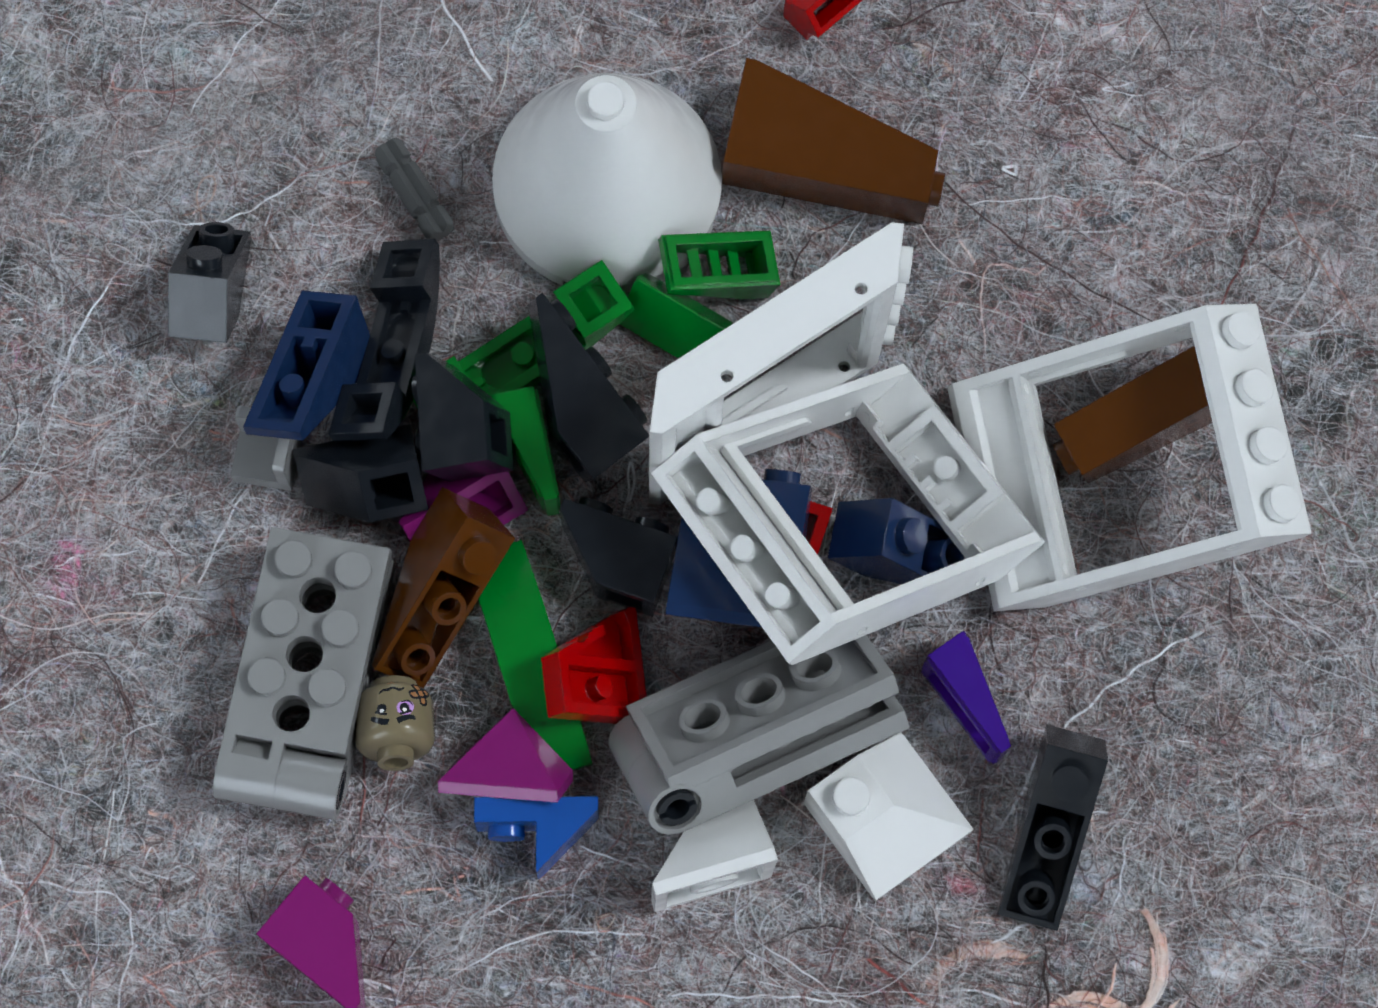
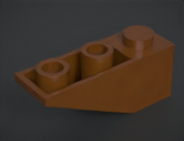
(439, 584)

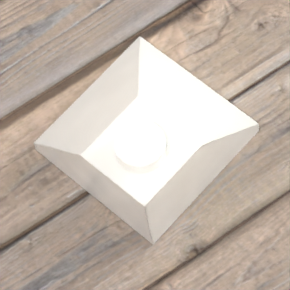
(886, 814)
(716, 858)

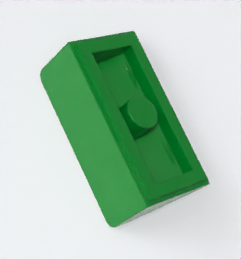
(670, 320)

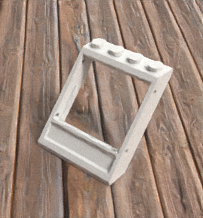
(691, 388)
(1006, 430)
(775, 564)

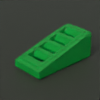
(752, 245)
(531, 444)

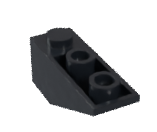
(580, 404)
(1053, 826)

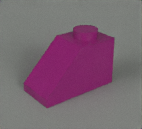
(320, 939)

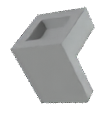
(263, 459)

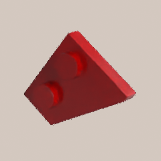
(596, 671)

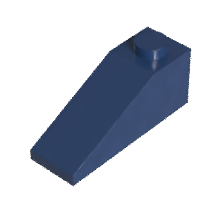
(312, 361)

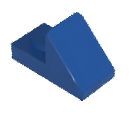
(556, 824)

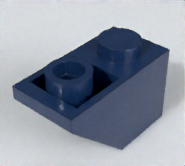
(889, 541)

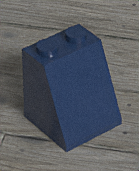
(697, 583)

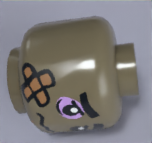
(395, 722)

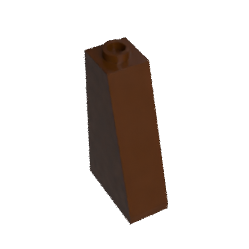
(824, 152)
(1135, 419)

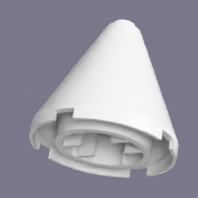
(602, 175)

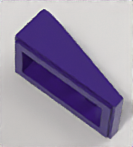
(964, 690)

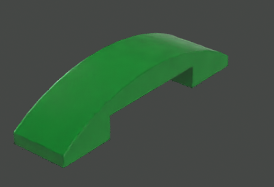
(510, 358)
(520, 639)

